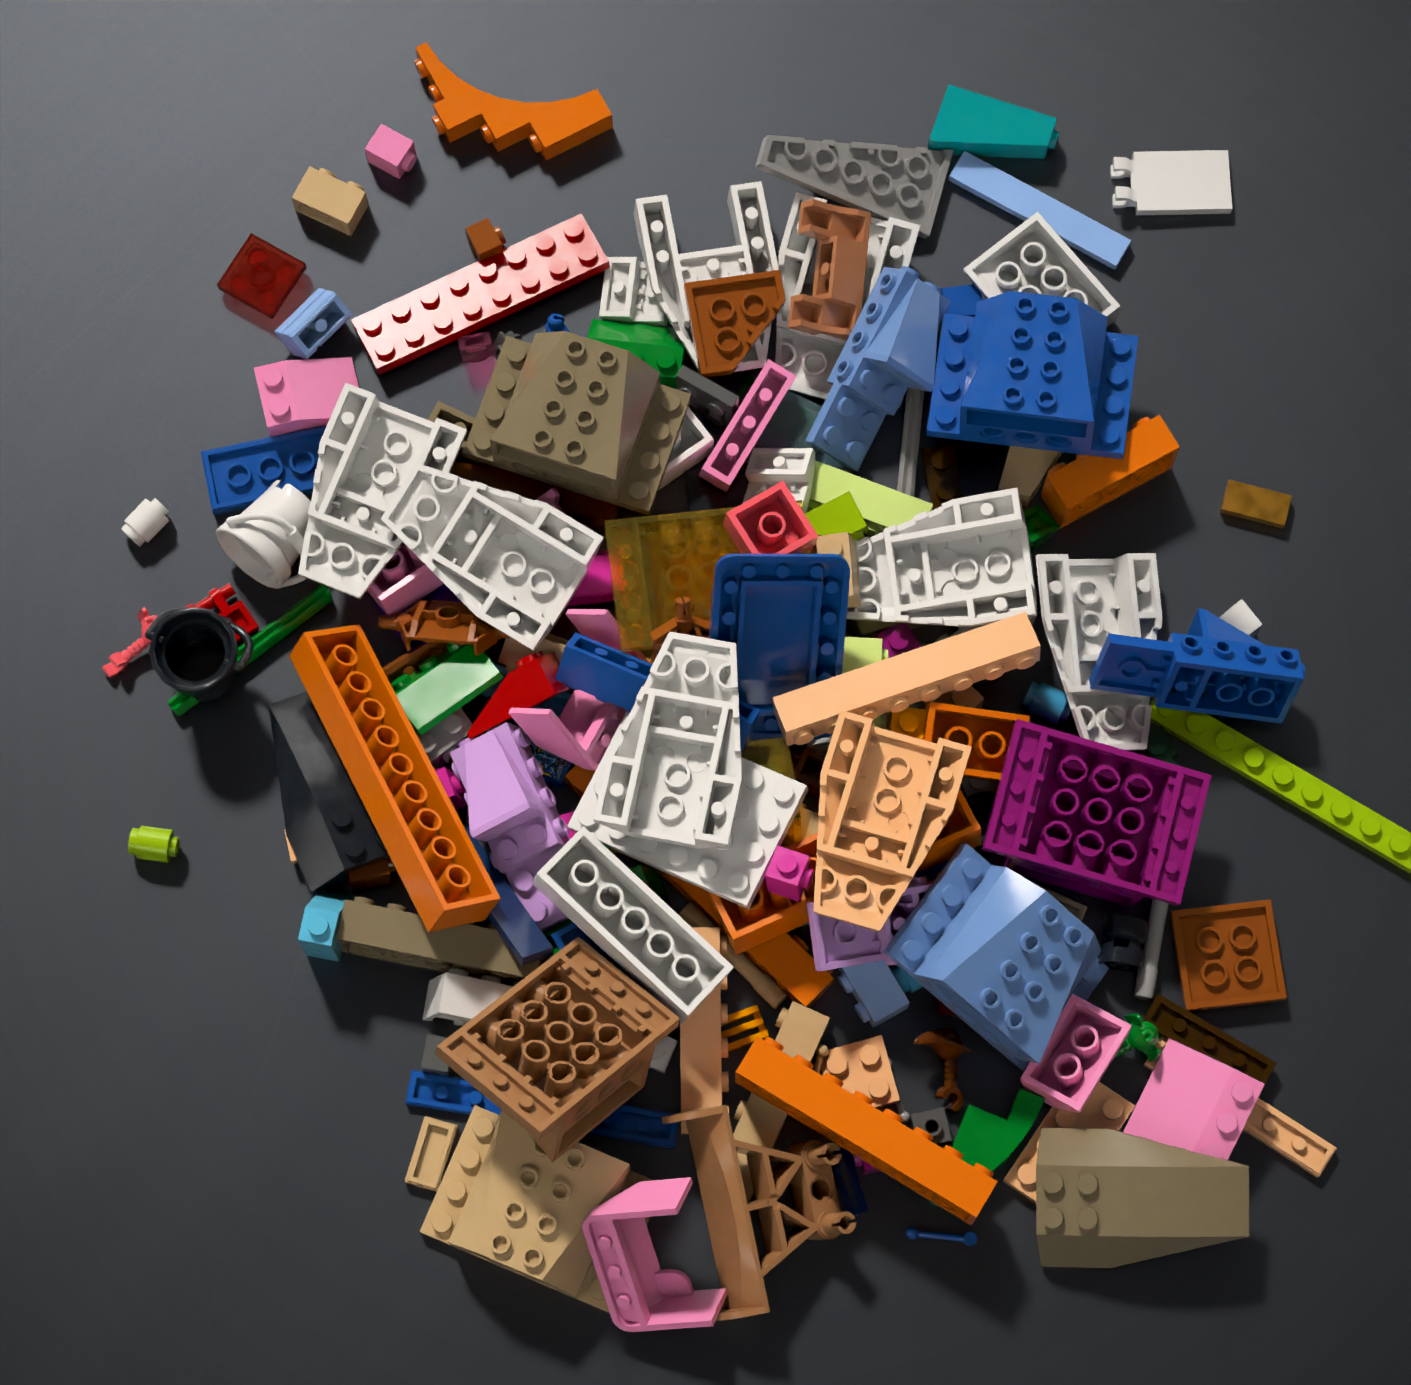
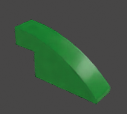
(992, 1139)

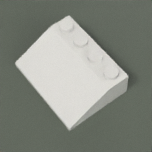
(1039, 263)

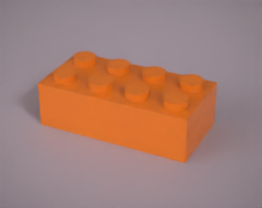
(1094, 480)

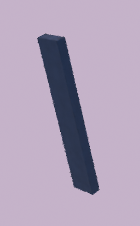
(511, 917)

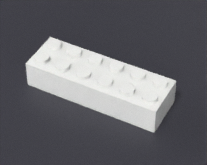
(632, 924)

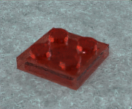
(261, 276)

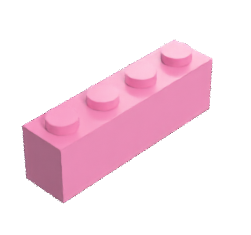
(747, 425)

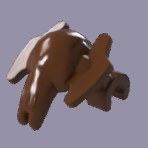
(949, 1047)

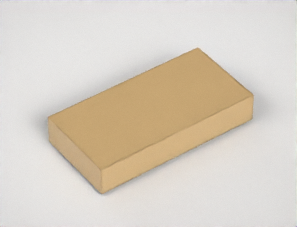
(431, 1154)

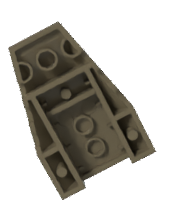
(1131, 1199)

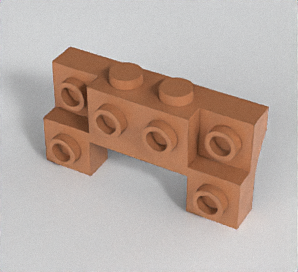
(838, 269)

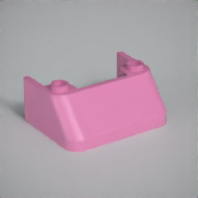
(585, 723)
(628, 1269)

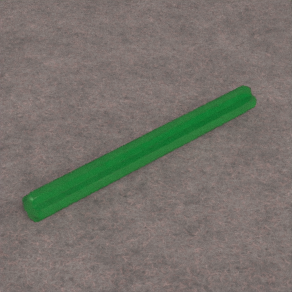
(269, 636)

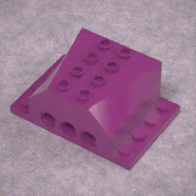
(1095, 817)

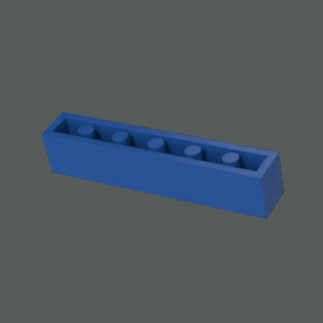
(619, 677)

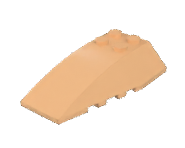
(879, 816)

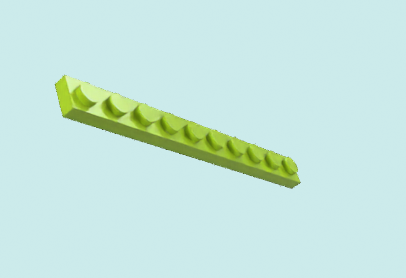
(1288, 783)

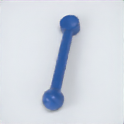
(969, 1238)

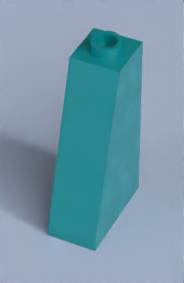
(991, 127)

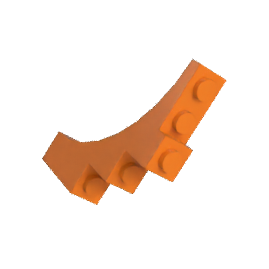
(548, 125)

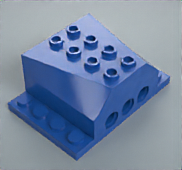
(1034, 376)

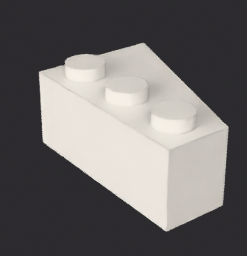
(461, 997)

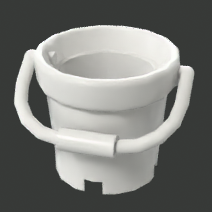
(268, 536)

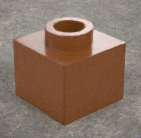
(485, 239)

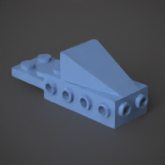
(882, 357)

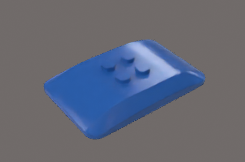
(785, 623)

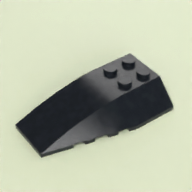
(318, 799)

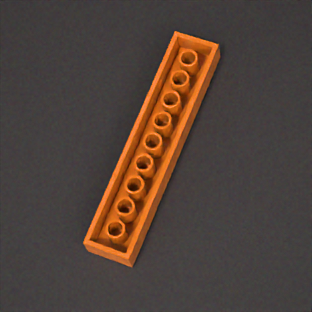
(394, 778)

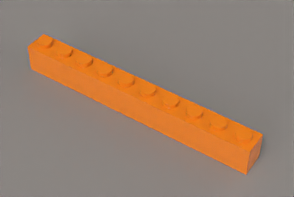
(780, 958)

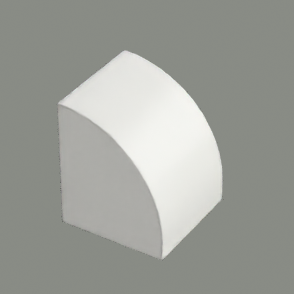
(1242, 618)

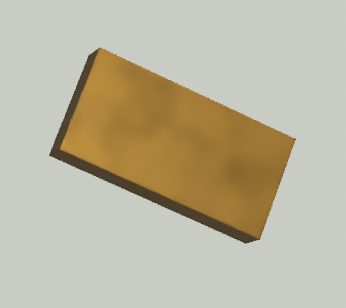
(1256, 504)

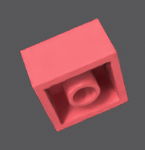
(770, 524)

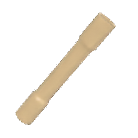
(761, 982)

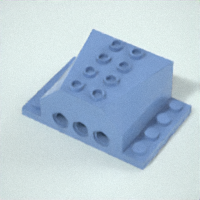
(998, 954)

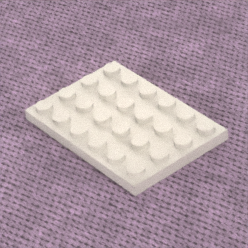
(733, 872)

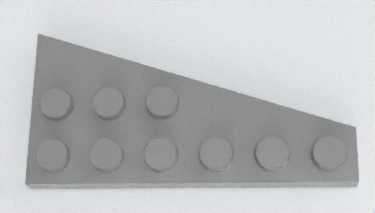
(863, 175)

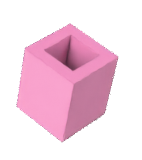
(391, 151)

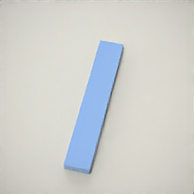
(1024, 201)

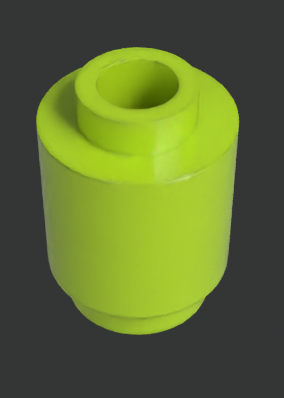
(153, 844)

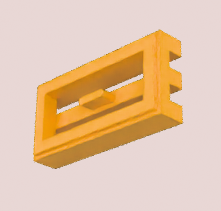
(758, 1022)

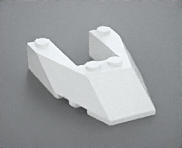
(670, 270)

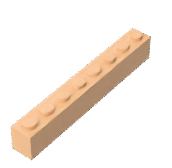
(908, 678)

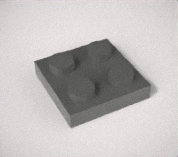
(707, 397)

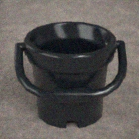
(197, 651)

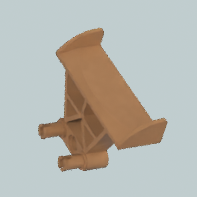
(728, 1210)

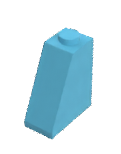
(321, 925)

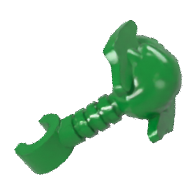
(1142, 1037)

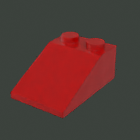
(521, 688)

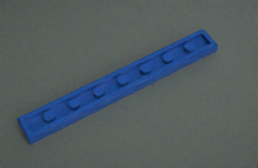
(459, 1096)

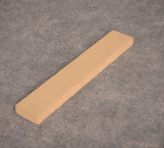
(1280, 1133)

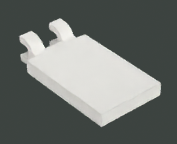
(1174, 182)

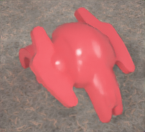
(119, 660)

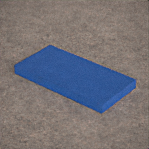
(245, 470)

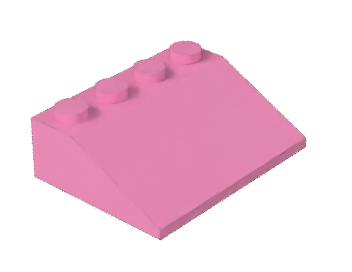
(1194, 1102)

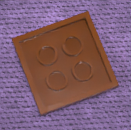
(1227, 955)

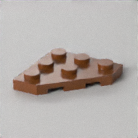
(730, 317)

